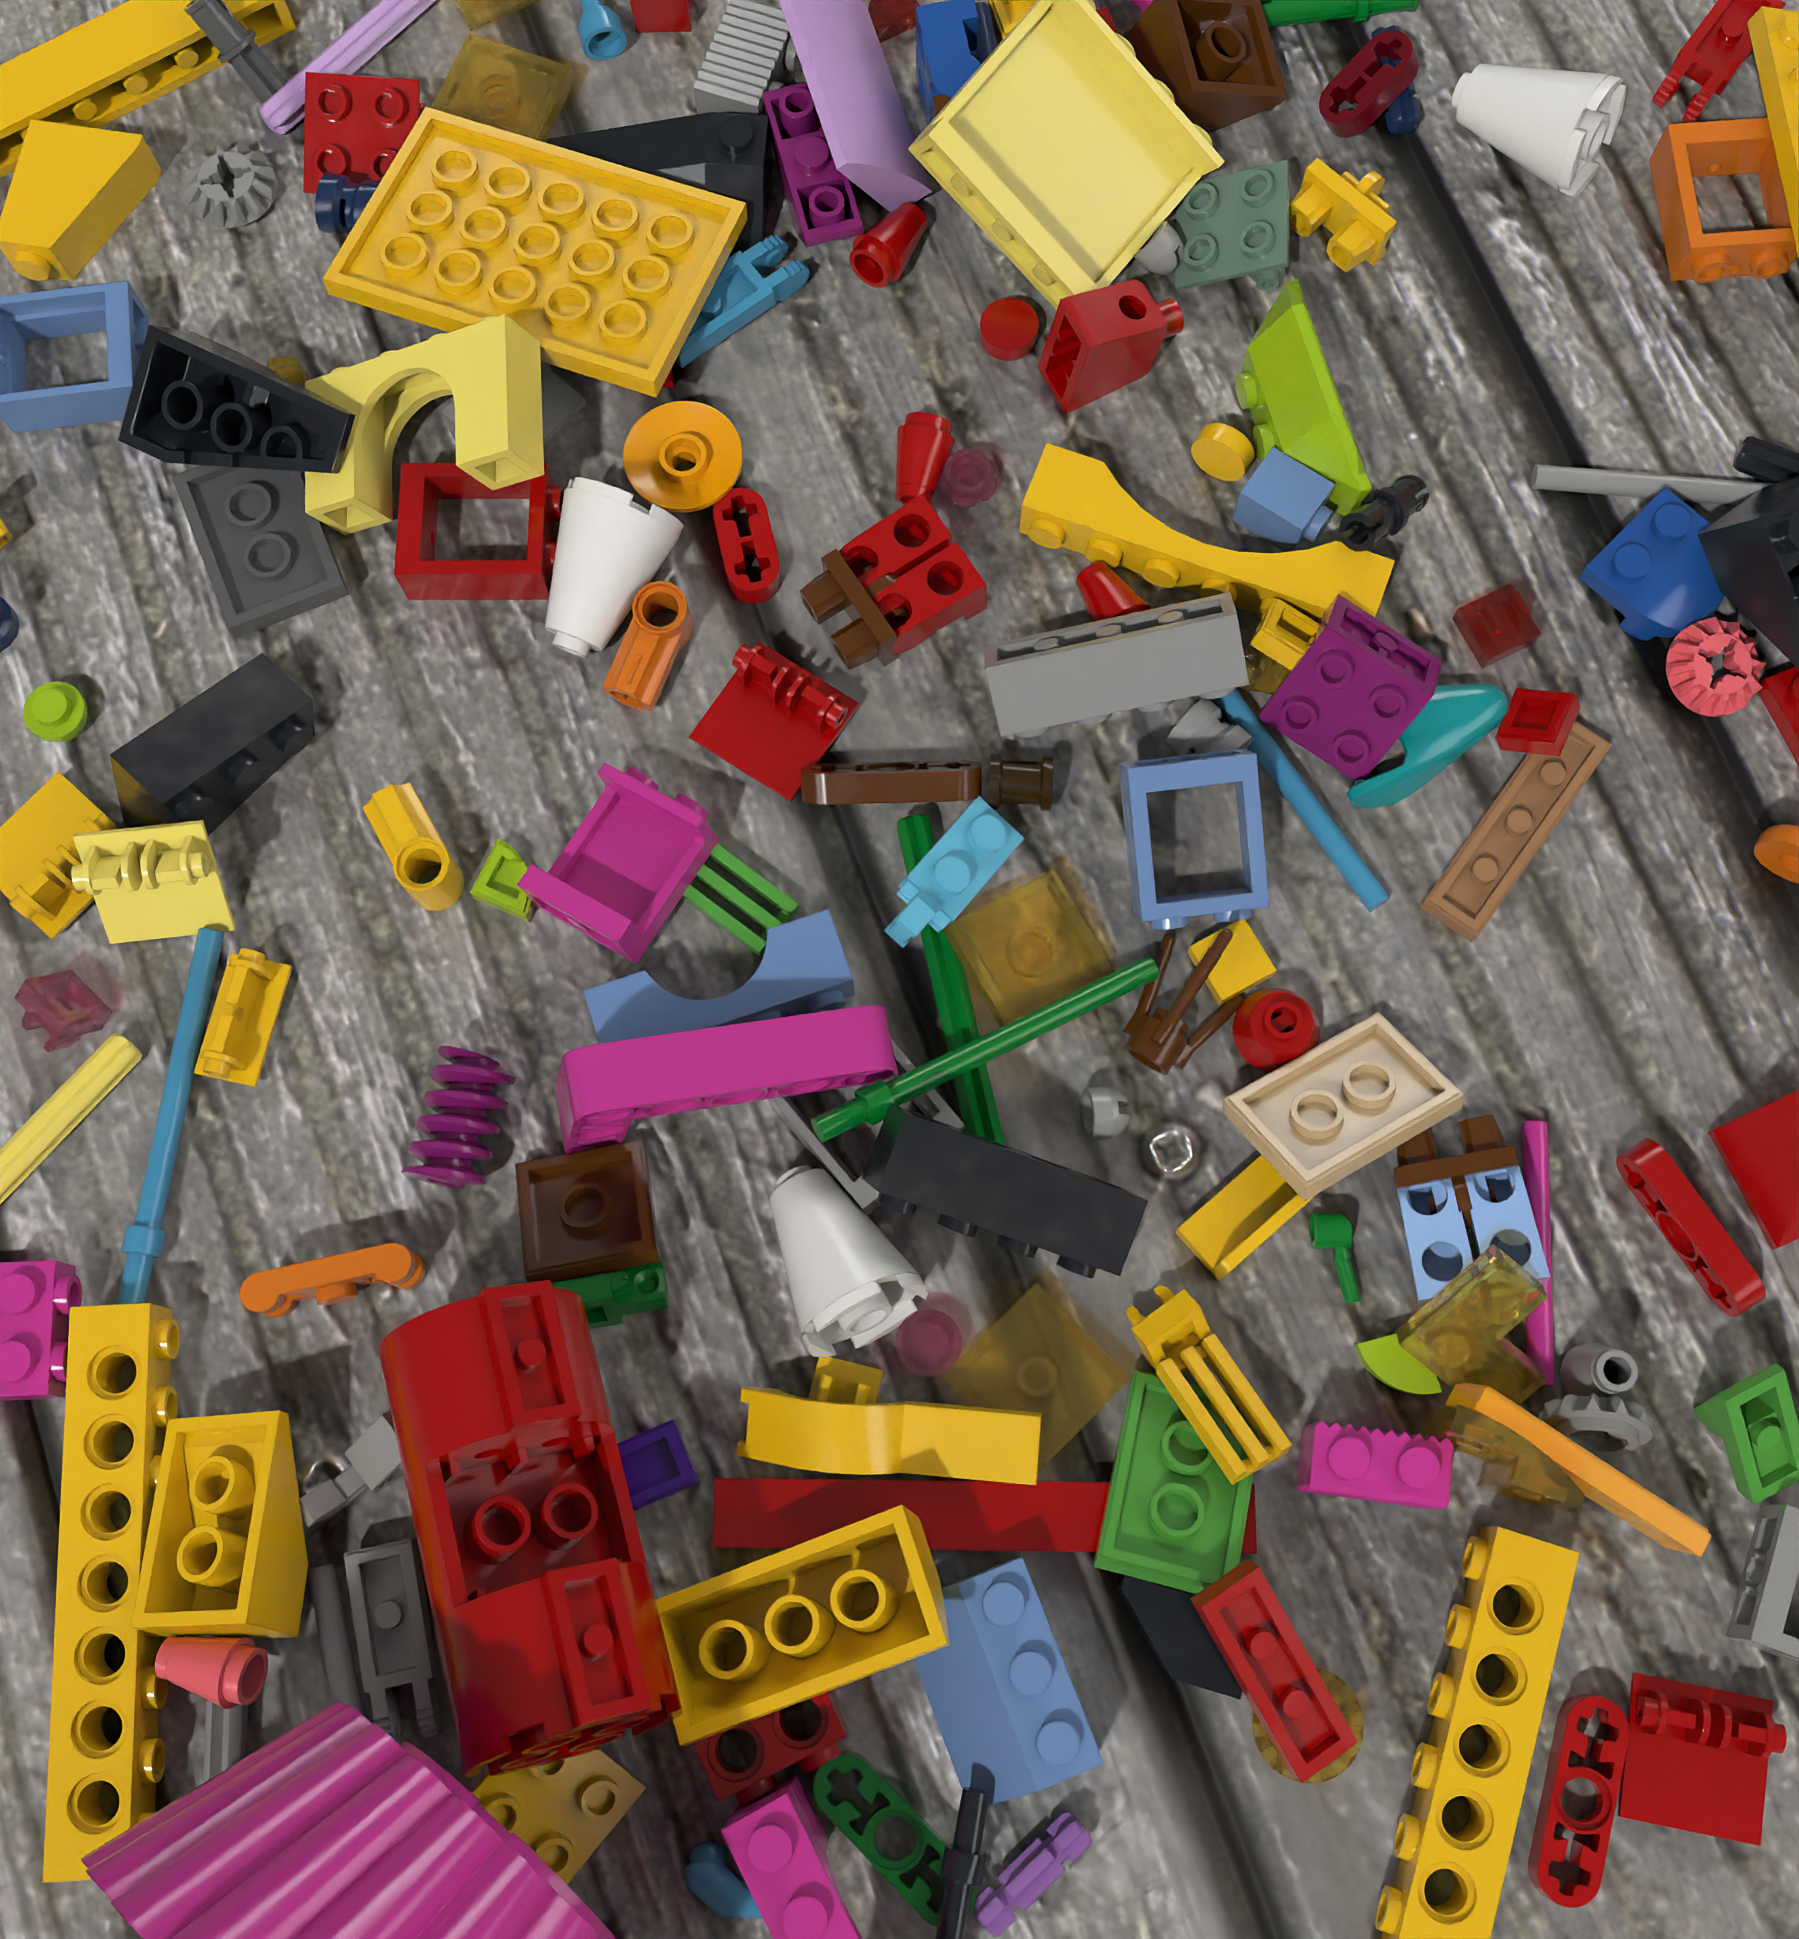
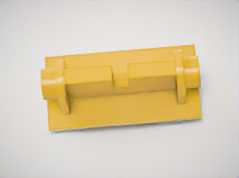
(243, 1018)

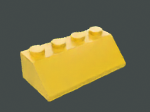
(802, 1622)

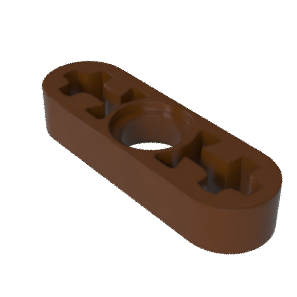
(891, 782)

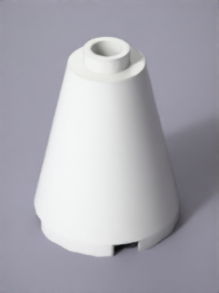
(1543, 118)
(601, 562)
(839, 1264)

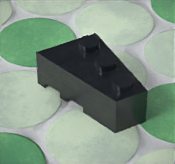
(214, 749)

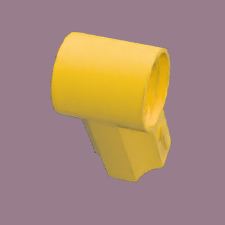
(414, 846)

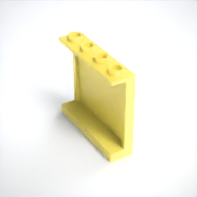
(1065, 149)

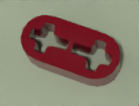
(1369, 83)

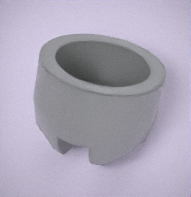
(1161, 251)
(1101, 1112)

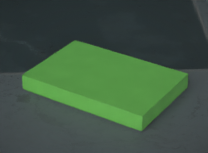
(1167, 1499)

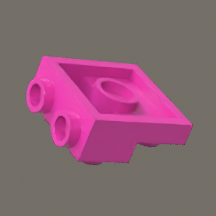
(35, 1327)

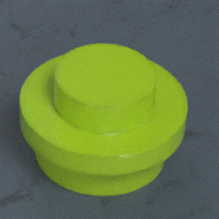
(55, 712)

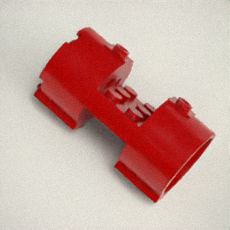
(525, 1529)

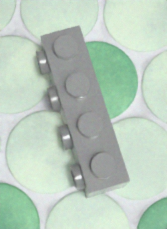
(1116, 666)

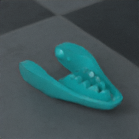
(1437, 736)

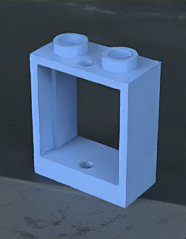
(68, 312)
(1186, 772)

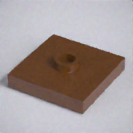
(587, 1212)

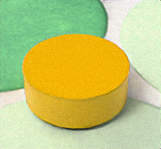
(1222, 452)

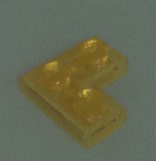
(1465, 1327)

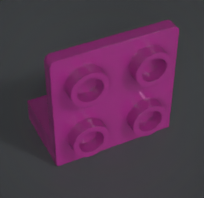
(1352, 690)

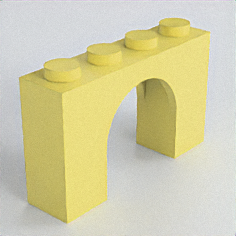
(498, 416)

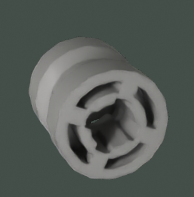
(1203, 732)

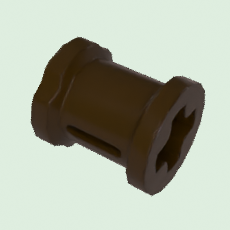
(1021, 782)

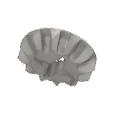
(253, 185)
(1600, 1423)

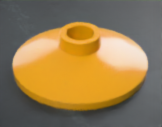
(679, 434)

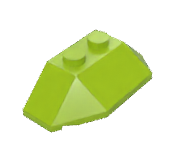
(1297, 402)

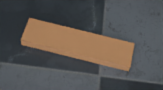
(1512, 833)

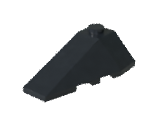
(705, 151)
(224, 409)

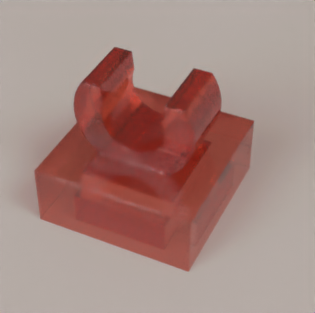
(1496, 625)

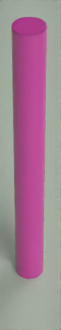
(1536, 1180)

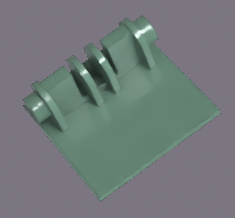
(1235, 228)

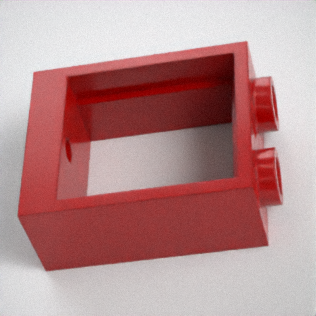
(433, 579)

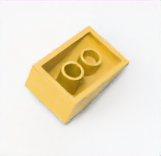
(224, 1532)

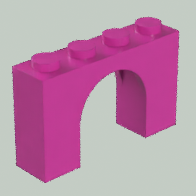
(786, 1865)

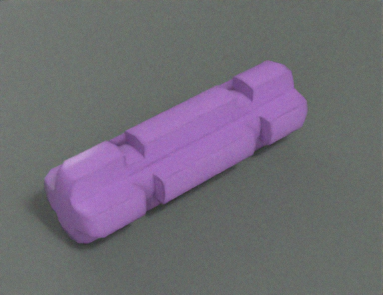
(1031, 1873)

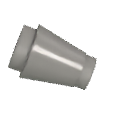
(1584, 1374)

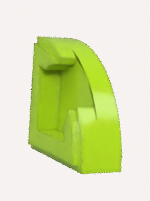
(499, 879)
(1396, 1366)

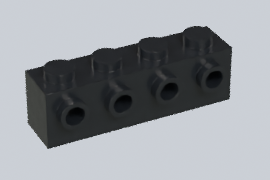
(1003, 1191)

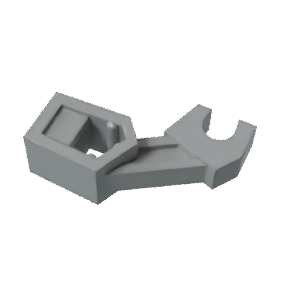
(374, 1466)

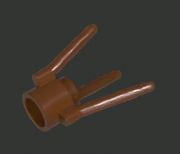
(1160, 1038)

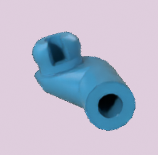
(717, 1884)

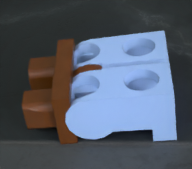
(1460, 1193)

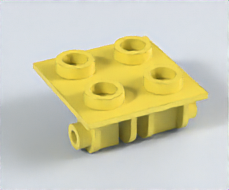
(152, 881)

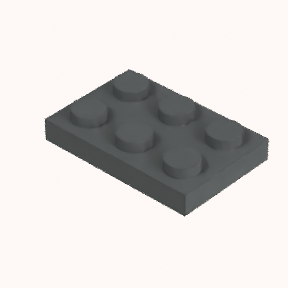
(259, 544)

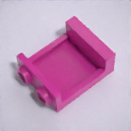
(625, 863)

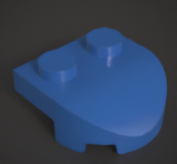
(1657, 571)

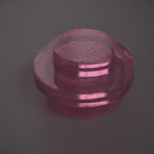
(928, 1343)

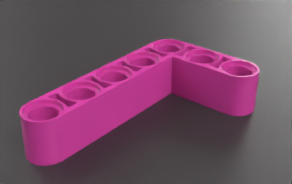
(712, 1067)

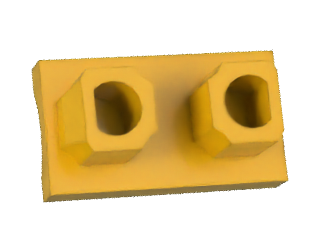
(1347, 210)

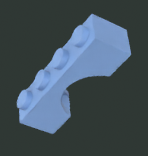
(798, 974)

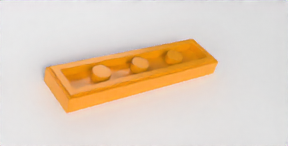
(1591, 1474)

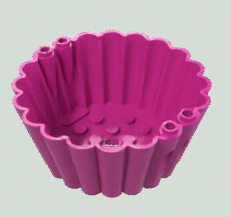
(334, 1841)

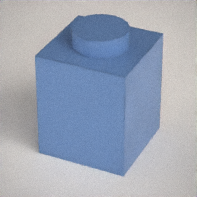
(1284, 502)

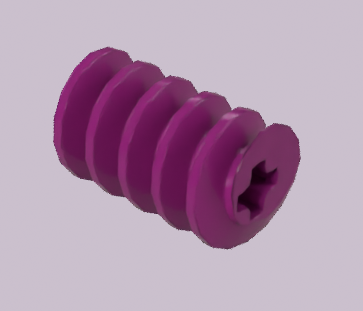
(459, 1119)

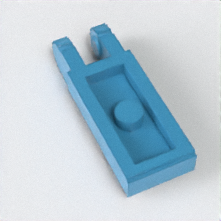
(743, 294)

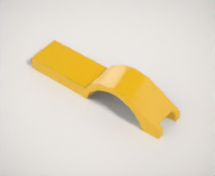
(891, 1437)

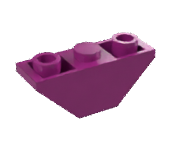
(814, 190)

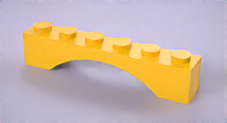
(1085, 510)

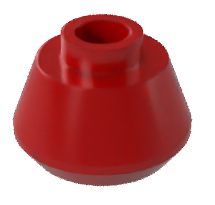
(1262, 1038)

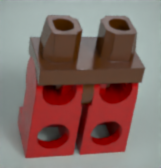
(895, 586)

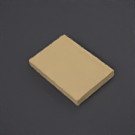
(1342, 1105)

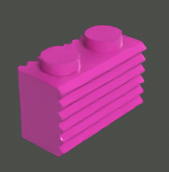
(1375, 1465)

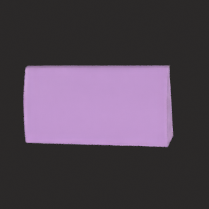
(856, 98)

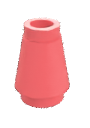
(215, 1668)

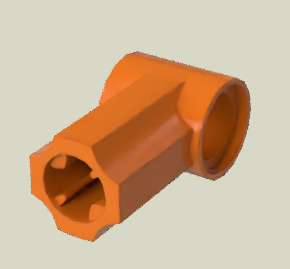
(649, 650)

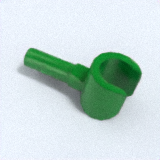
(1335, 1233)

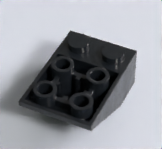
(1757, 562)

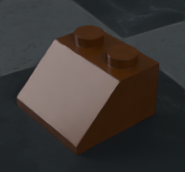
(1211, 58)

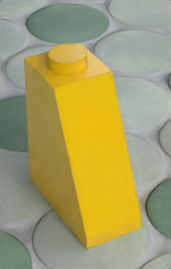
(71, 196)

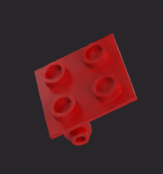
(356, 124)
(773, 719)
(1698, 1758)

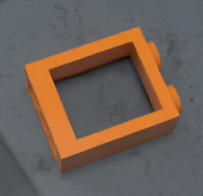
(1716, 150)

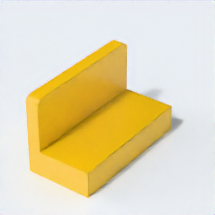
(1240, 1217)

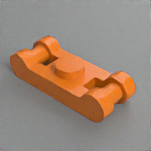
(331, 1278)

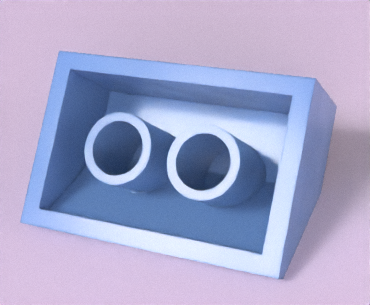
(1005, 1689)

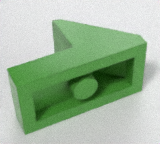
(1757, 1431)

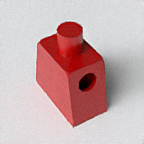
(1105, 341)

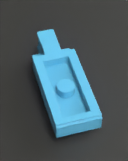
(953, 871)

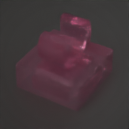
(62, 1007)

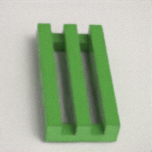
(787, 907)

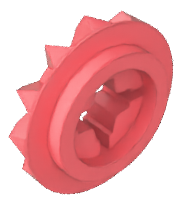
(1691, 674)

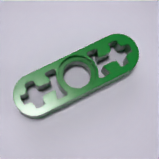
(846, 1810)

